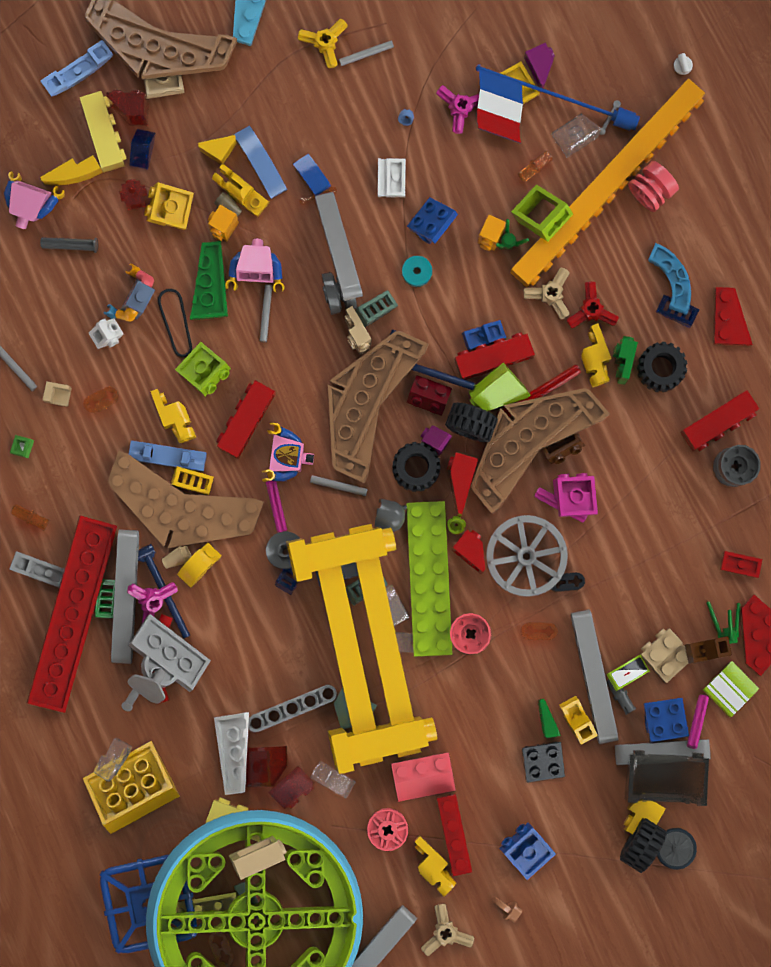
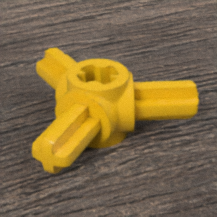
(328, 34)

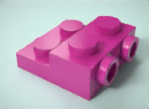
(575, 495)

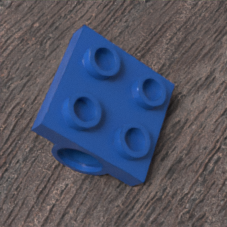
(432, 220)
(665, 720)

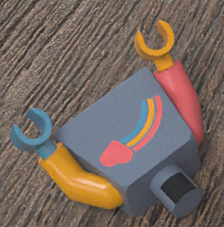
(136, 299)

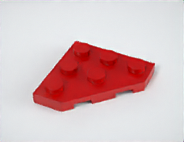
(756, 634)

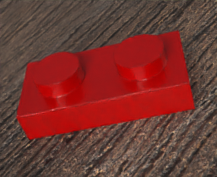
(741, 564)

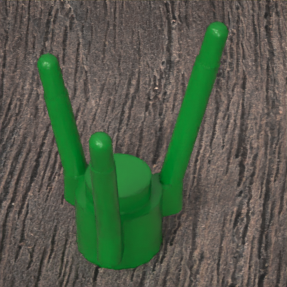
(509, 240)
(731, 632)

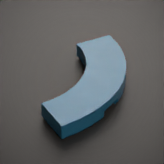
(676, 275)

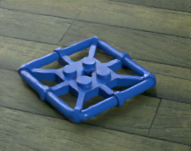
(135, 898)

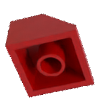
(471, 550)

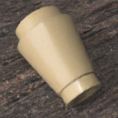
(177, 557)

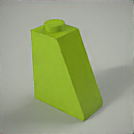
(498, 389)

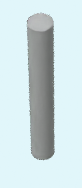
(366, 53)
(265, 313)
(19, 372)
(338, 485)

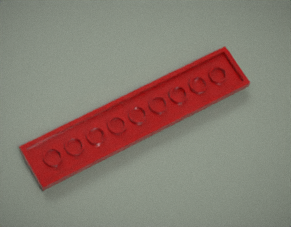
(71, 614)

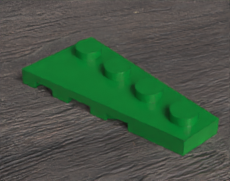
(210, 288)

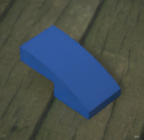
(312, 174)
(483, 335)

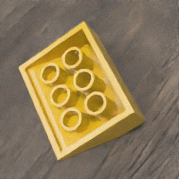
(134, 791)

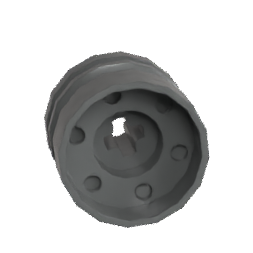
(742, 456)

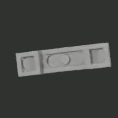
(36, 569)

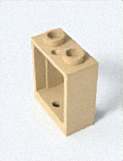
(257, 857)

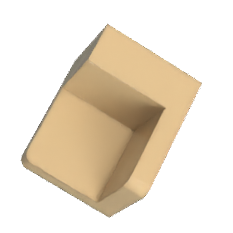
(57, 394)

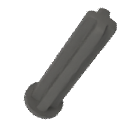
(70, 244)

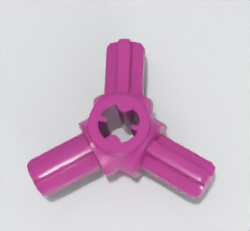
(458, 114)
(151, 599)

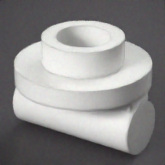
(683, 64)

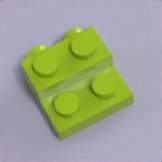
(203, 369)

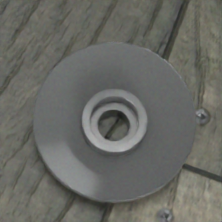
(275, 549)

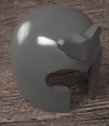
(390, 515)

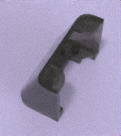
(667, 778)

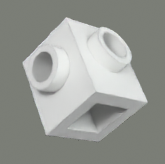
(106, 333)

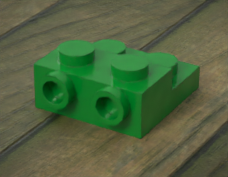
(624, 355)

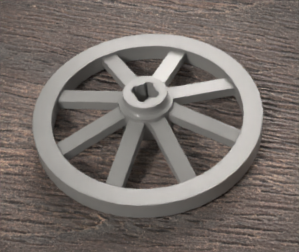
(506, 585)

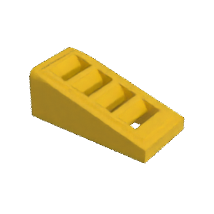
(209, 479)

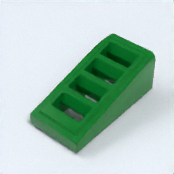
(98, 614)
(547, 721)

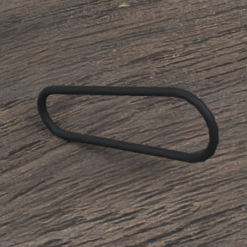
(166, 324)

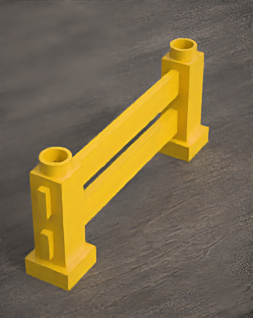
(366, 742)

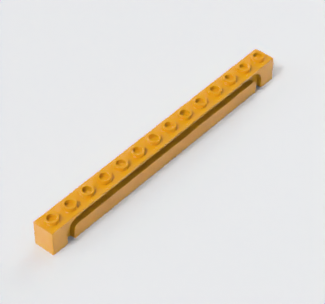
(610, 180)

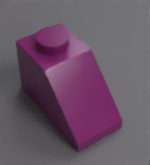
(539, 62)
(436, 439)

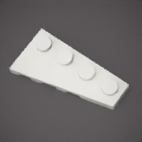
(232, 746)

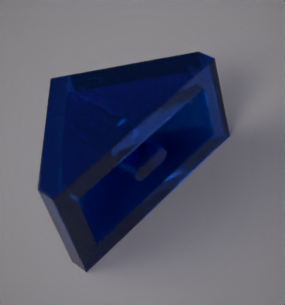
(141, 148)

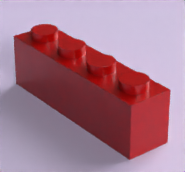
(488, 358)
(246, 419)
(719, 421)
(454, 834)

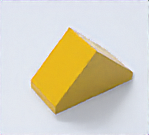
(219, 148)

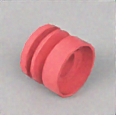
(653, 186)
(459, 632)
(398, 824)

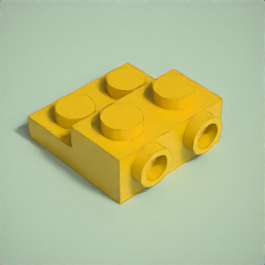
(169, 206)

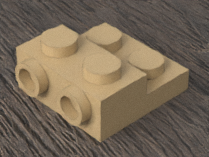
(358, 335)
(665, 654)

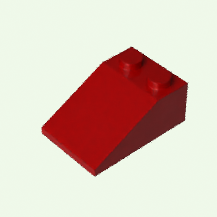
(461, 474)

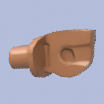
(510, 910)

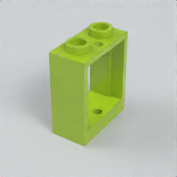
(547, 228)

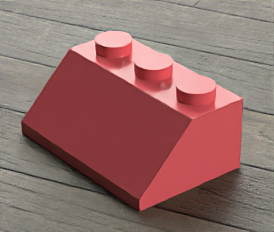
(423, 776)

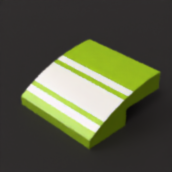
(730, 689)

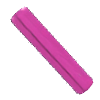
(549, 499)
(276, 506)
(698, 720)

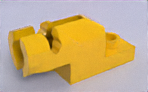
(241, 191)
(596, 356)
(173, 416)
(433, 867)

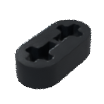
(569, 587)

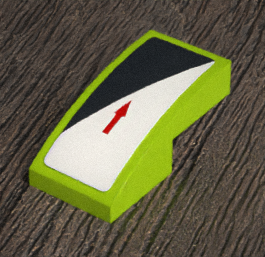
(628, 672)

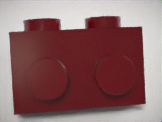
(429, 395)

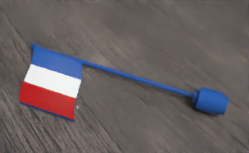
(502, 103)

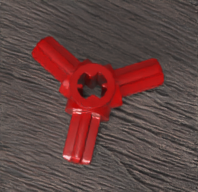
(591, 300)

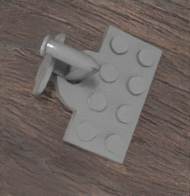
(167, 656)

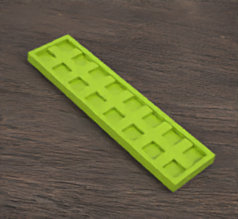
(429, 579)

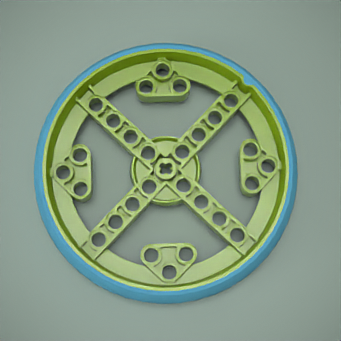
(238, 827)

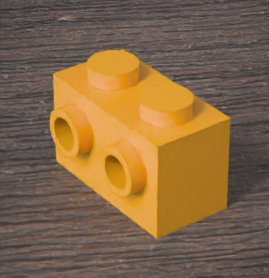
(222, 223)

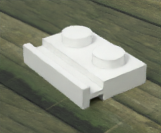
(391, 177)

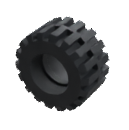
(666, 351)
(471, 422)
(428, 455)
(643, 845)

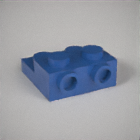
(527, 850)

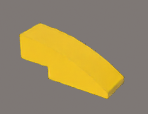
(72, 173)

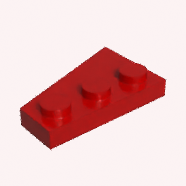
(729, 320)

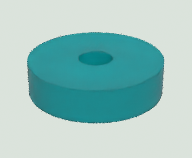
(413, 279)

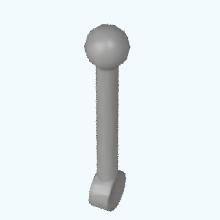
(616, 105)

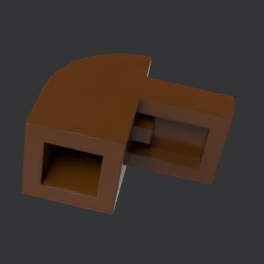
(708, 650)

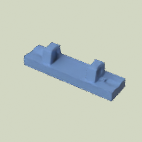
(168, 456)

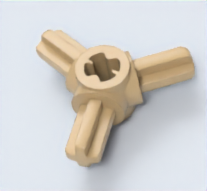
(554, 285)
(443, 923)

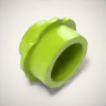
(456, 529)

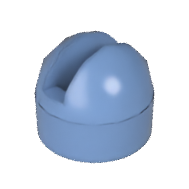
(402, 117)

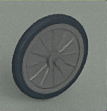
(678, 849)

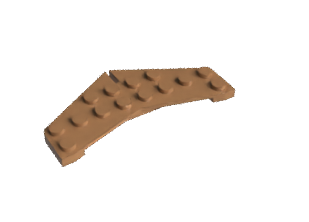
(160, 50)
(366, 387)
(517, 442)
(166, 508)

